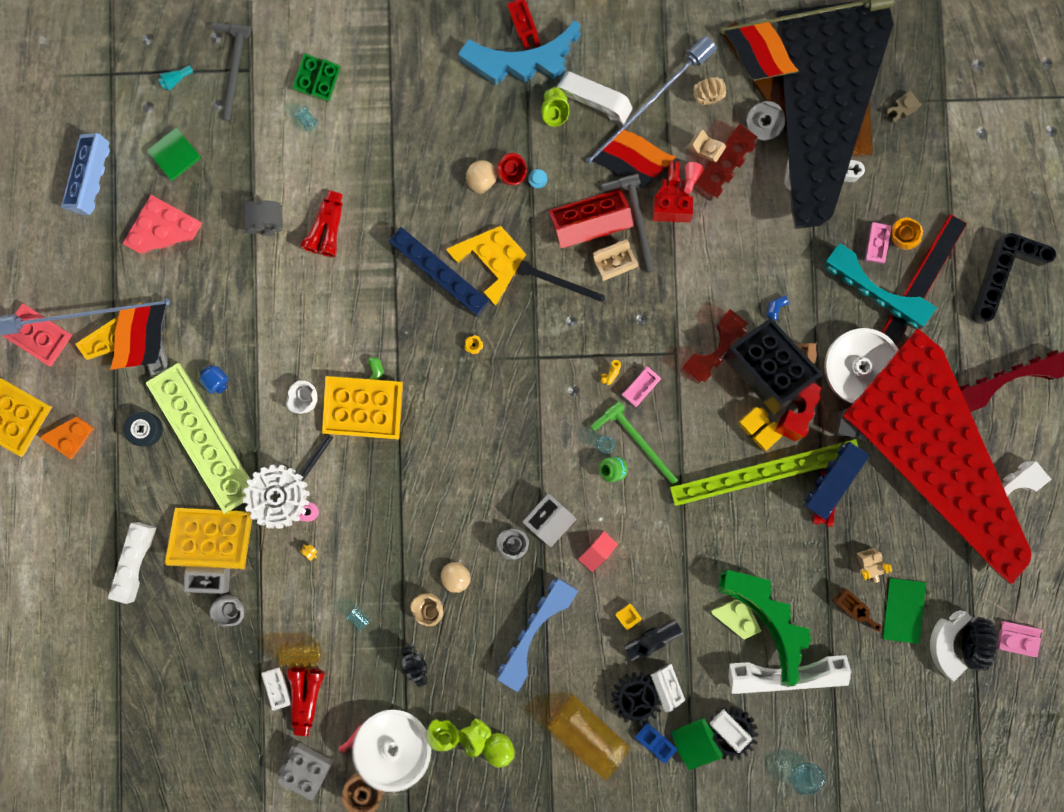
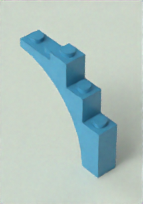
(521, 64)

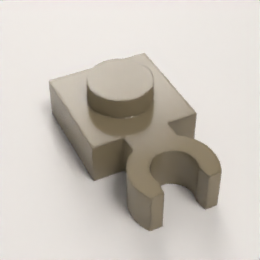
(905, 105)

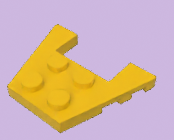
(497, 252)

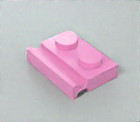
(1019, 639)

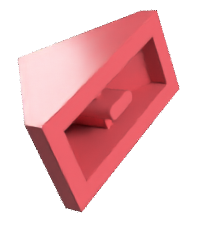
(598, 551)

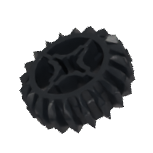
(979, 644)
(633, 706)
(748, 728)

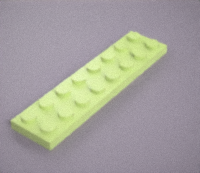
(200, 436)

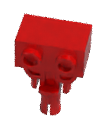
(672, 202)

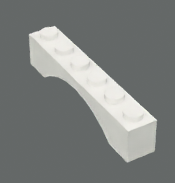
(824, 673)

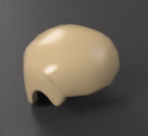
(455, 577)

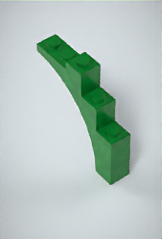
(775, 615)

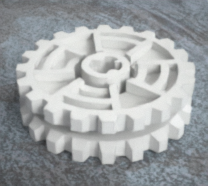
(265, 486)

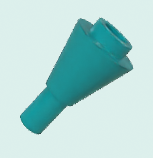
(171, 79)

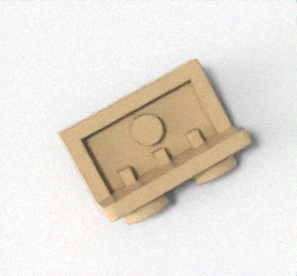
(614, 260)

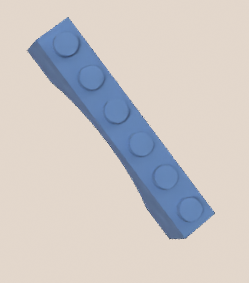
(559, 598)

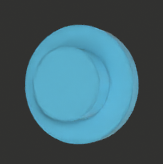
(537, 178)

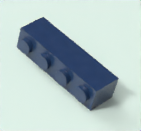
(836, 480)

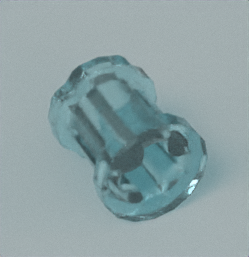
(306, 118)
(611, 443)
(358, 618)

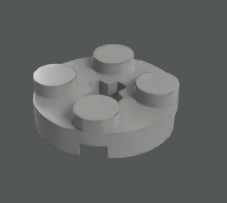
(760, 111)

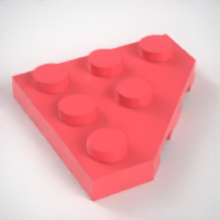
(160, 227)

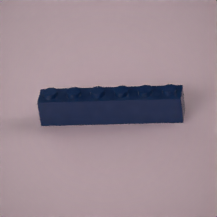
(439, 272)

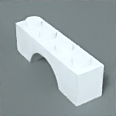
(1029, 477)
(126, 577)

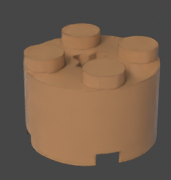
(355, 801)

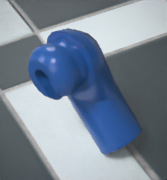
(774, 307)

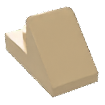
(706, 147)

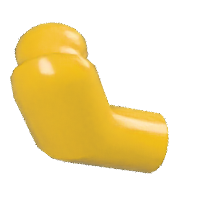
(613, 372)

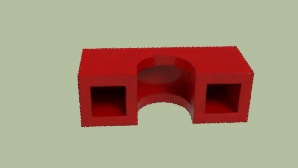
(794, 424)

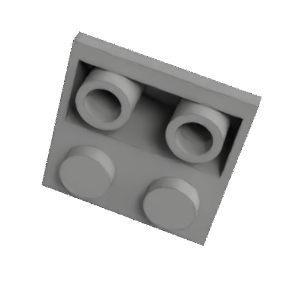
(549, 520)
(206, 580)

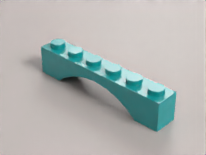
(912, 309)

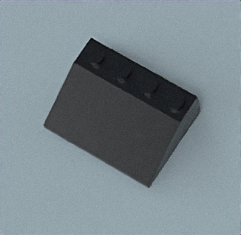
(772, 365)

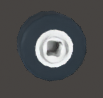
(150, 430)

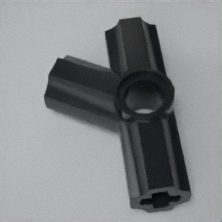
(653, 640)

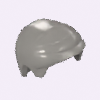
(512, 544)
(227, 610)

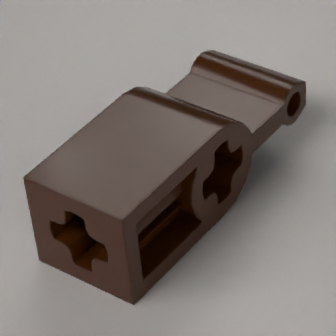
(850, 609)

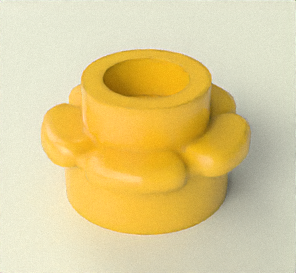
(474, 339)
(308, 552)

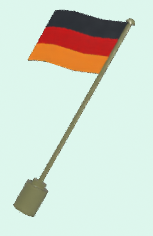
(762, 48)

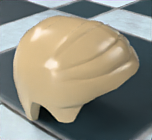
(481, 176)
(427, 609)

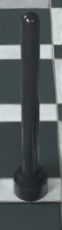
(526, 269)

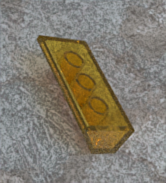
(588, 737)

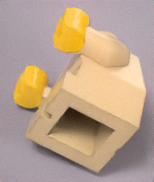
(872, 564)

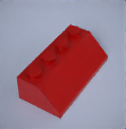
(591, 218)

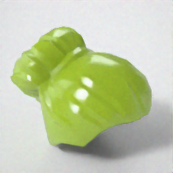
(555, 107)
(474, 737)

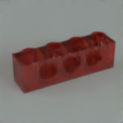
(746, 140)

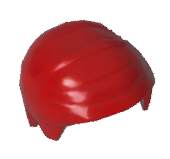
(511, 169)

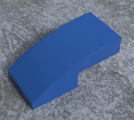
(656, 743)

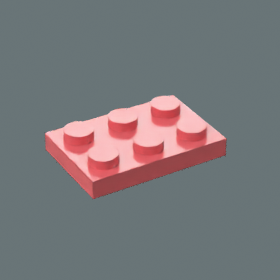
(39, 339)

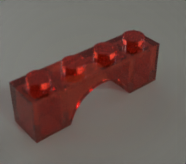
(729, 329)

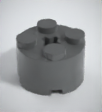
(262, 217)

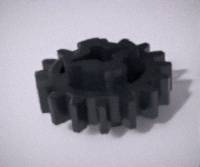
(414, 665)

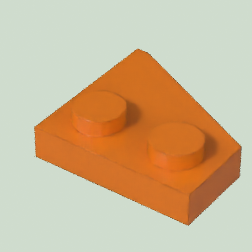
(69, 436)

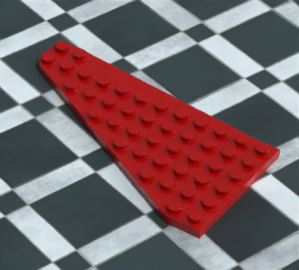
(930, 437)

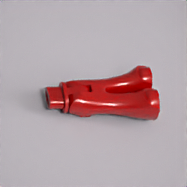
(328, 215)
(304, 709)

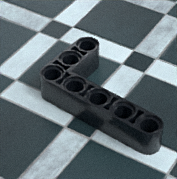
(1002, 271)

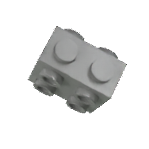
(304, 771)

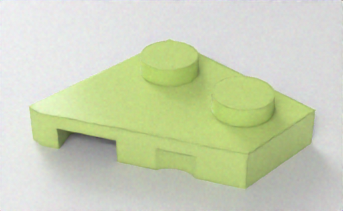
(738, 618)

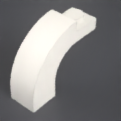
(942, 644)

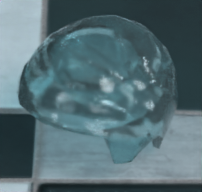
(807, 778)

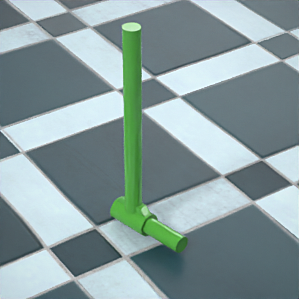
(616, 412)

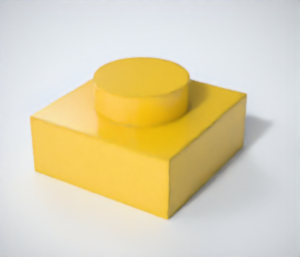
(628, 616)

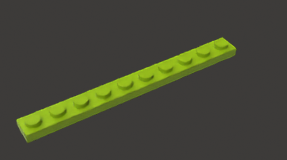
(754, 475)

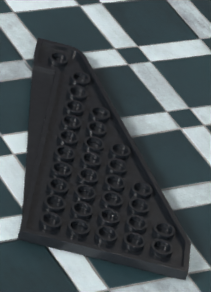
(827, 99)

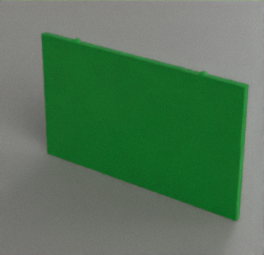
(904, 610)

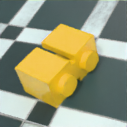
(753, 421)

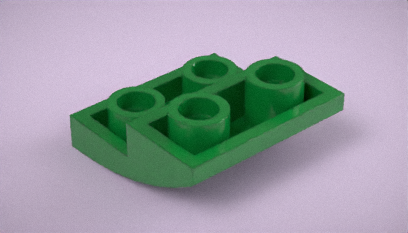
(316, 77)
(174, 154)
(696, 744)

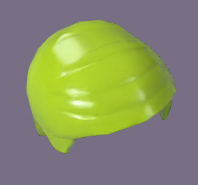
(442, 735)
(499, 750)

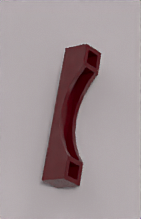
(1048, 368)

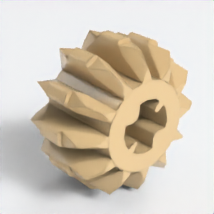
(709, 91)

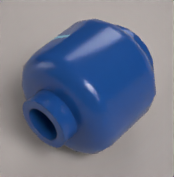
(213, 379)

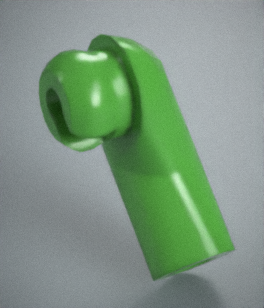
(376, 367)

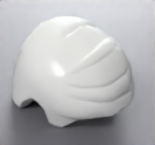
(301, 397)

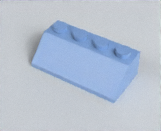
(85, 174)

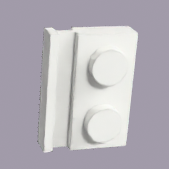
(668, 687)

